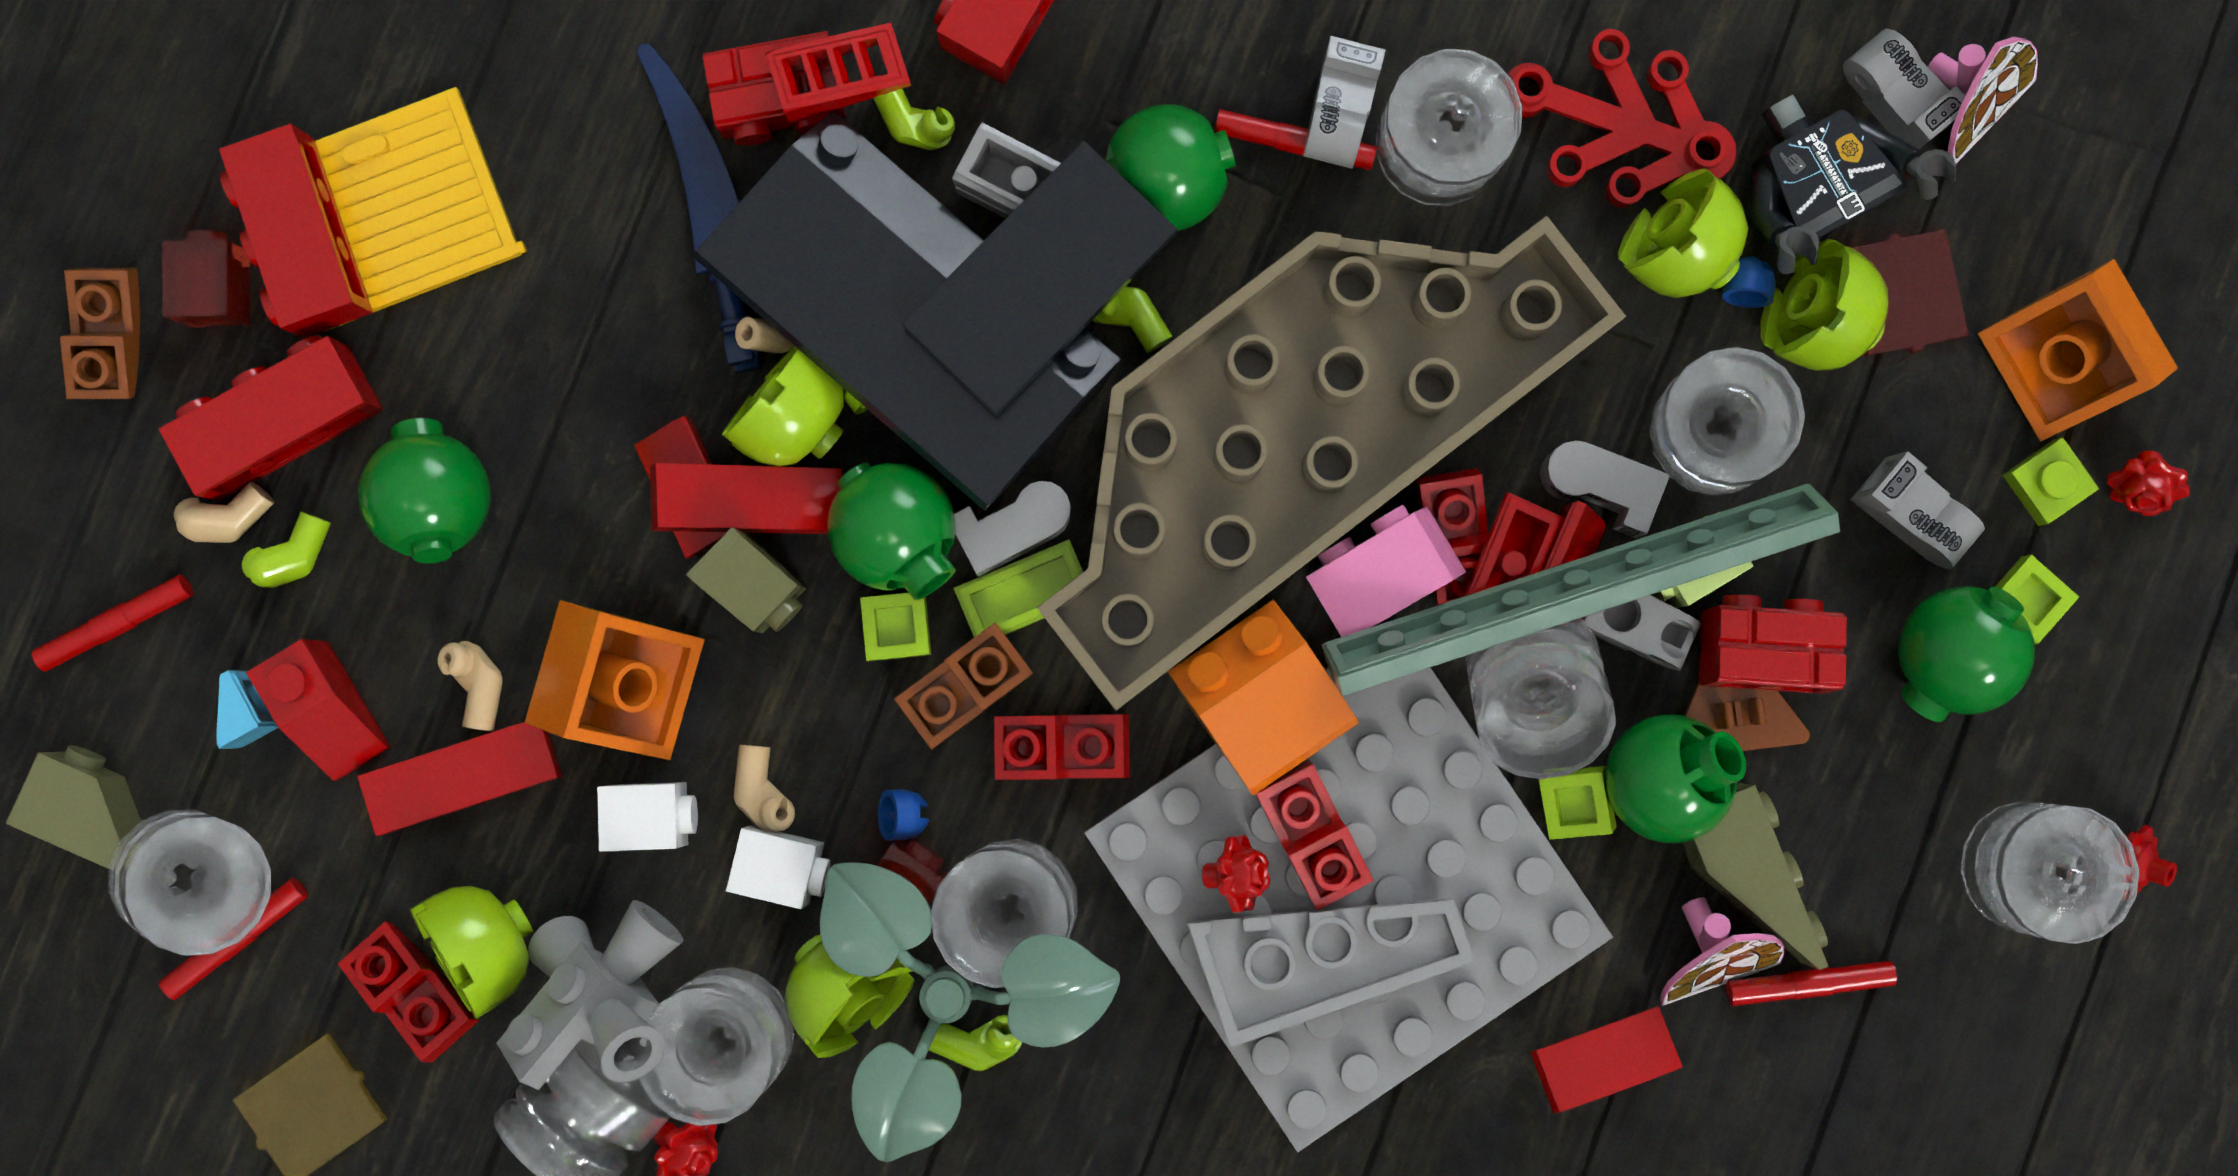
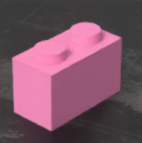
(1385, 572)

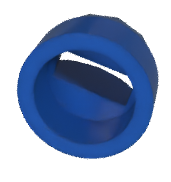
(1752, 284)
(900, 814)

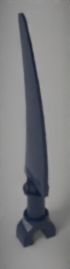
(707, 189)

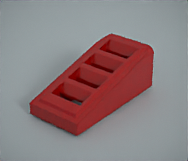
(832, 48)

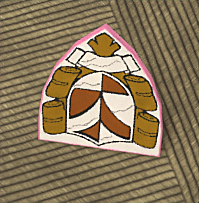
(1989, 85)
(1721, 956)

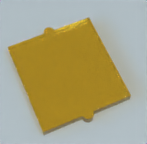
(310, 1109)

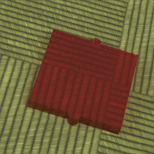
(1921, 291)

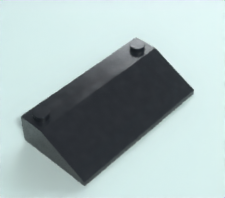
(839, 257)

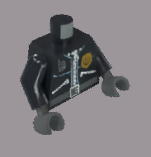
(1830, 177)

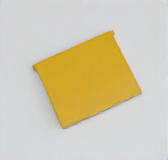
(417, 199)

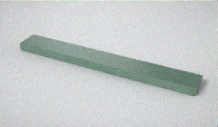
(1579, 588)

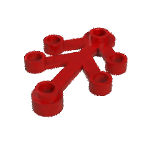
(1630, 122)

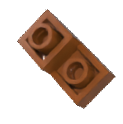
(104, 338)
(963, 686)

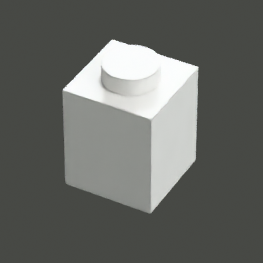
(645, 816)
(778, 867)

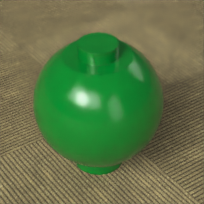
(1173, 161)
(424, 492)
(892, 528)
(1965, 652)
(1673, 777)

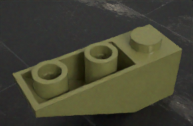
(1759, 879)

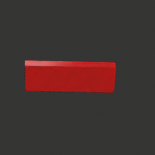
(741, 498)
(458, 777)

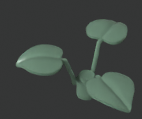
(913, 1101)

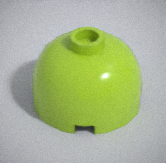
(1689, 240)
(1827, 310)
(789, 414)
(476, 943)
(831, 1003)

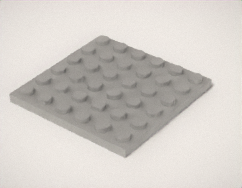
(1429, 826)

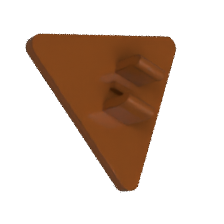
(1751, 716)

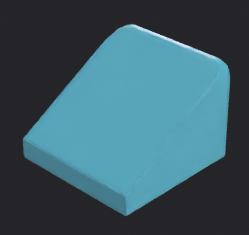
(241, 712)

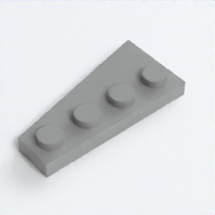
(1313, 962)

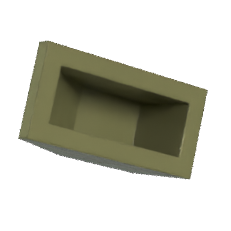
(748, 582)
(75, 804)

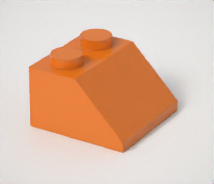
(2078, 351)
(614, 681)
(1263, 697)

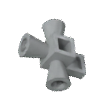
(592, 998)

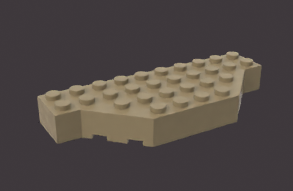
(1300, 421)

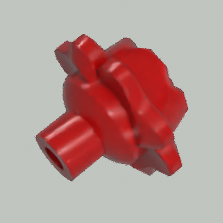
(2148, 484)
(2150, 865)
(1238, 873)
(685, 1149)

